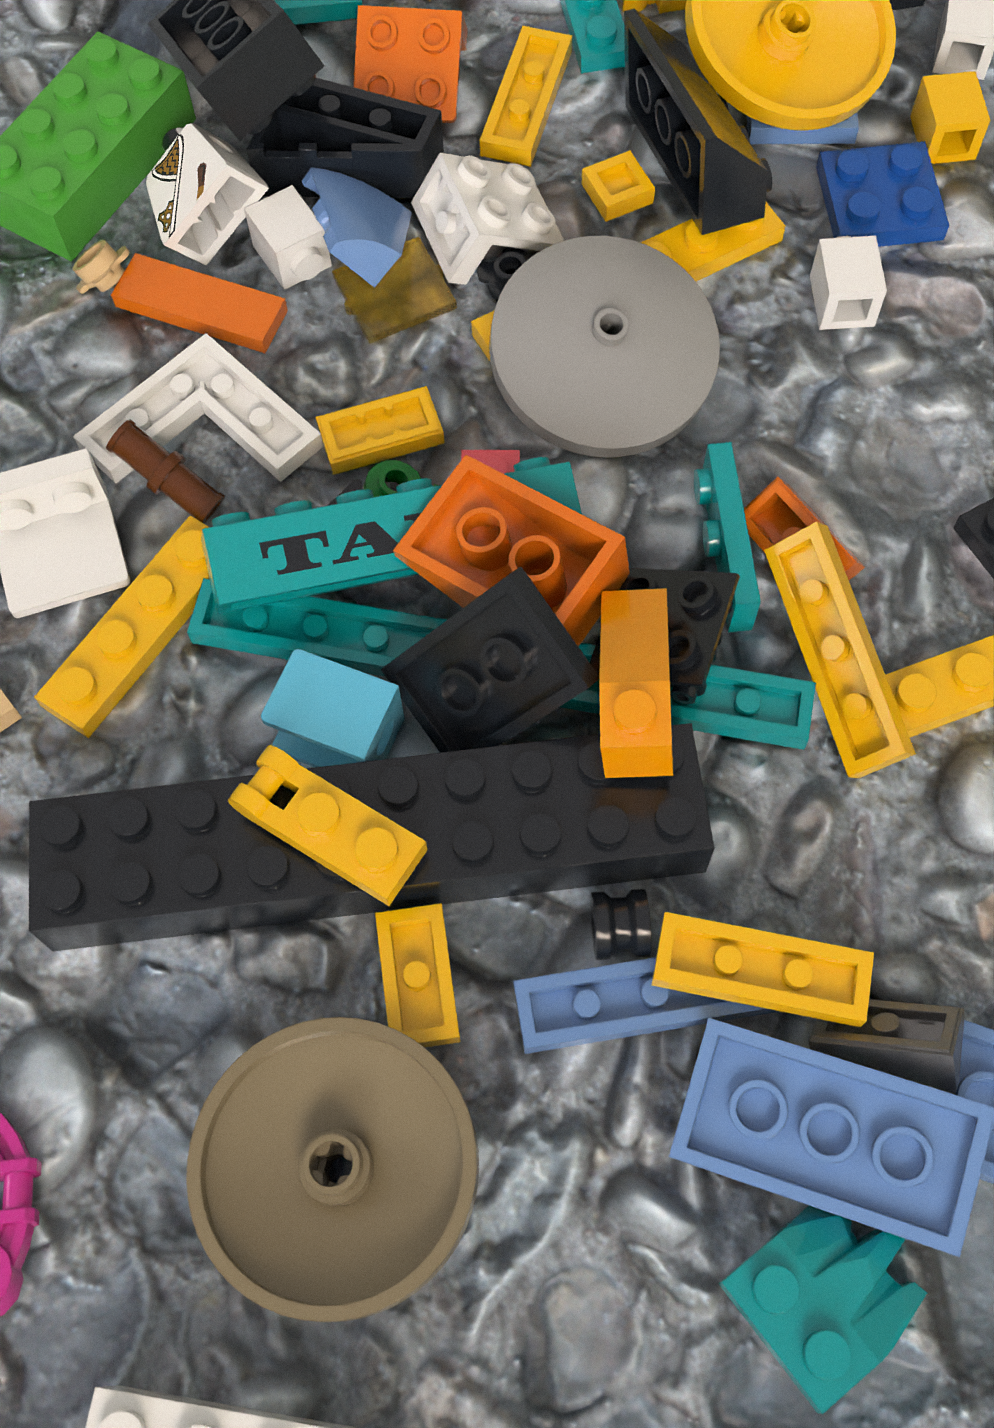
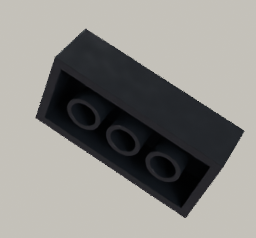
(238, 57)

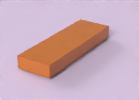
(200, 302)

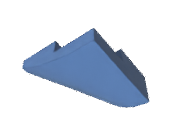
(359, 222)

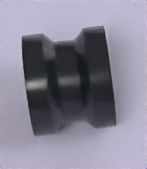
(620, 924)

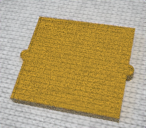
(403, 298)

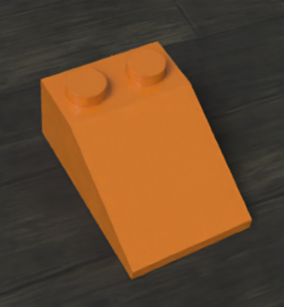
(491, 525)

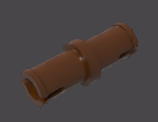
(165, 471)

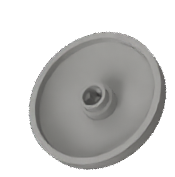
(603, 346)

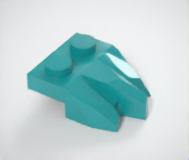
(824, 1302)

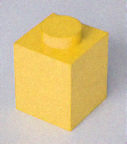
(950, 116)

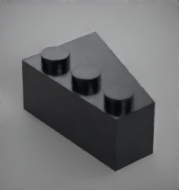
(349, 133)

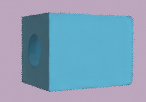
(332, 712)

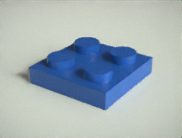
(883, 194)

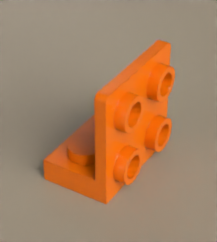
(411, 55)

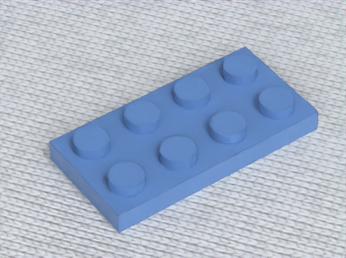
(834, 1135)

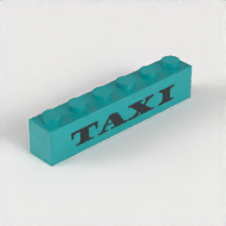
(336, 545)

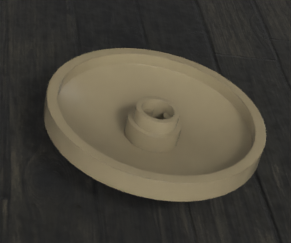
(266, 1157)

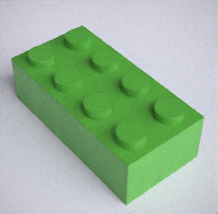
(88, 143)

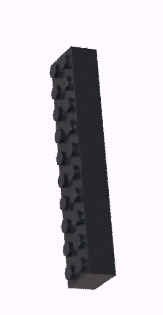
(490, 817)

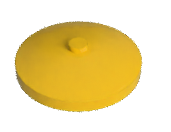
(793, 58)

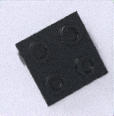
(696, 617)

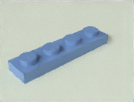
(610, 1005)

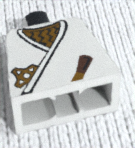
(200, 191)

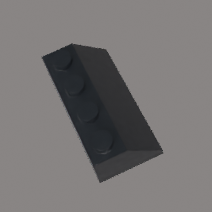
(691, 130)

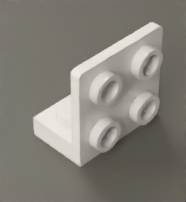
(480, 204)
(57, 535)

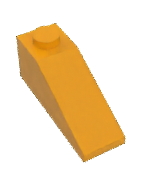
(635, 684)

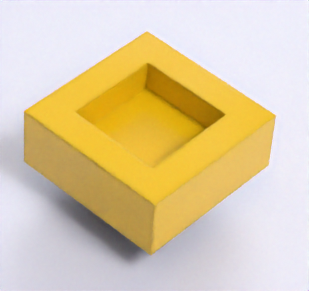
(618, 186)

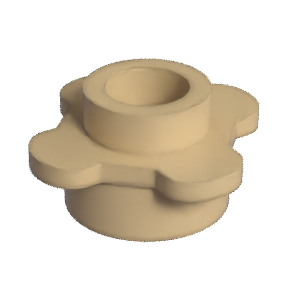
(100, 267)

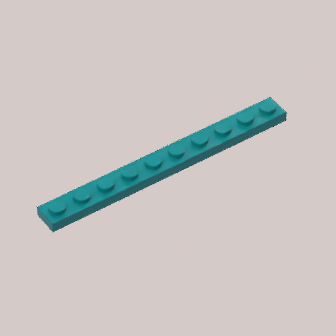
(369, 638)

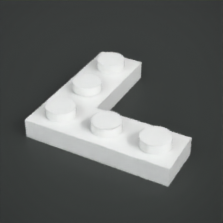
(212, 383)

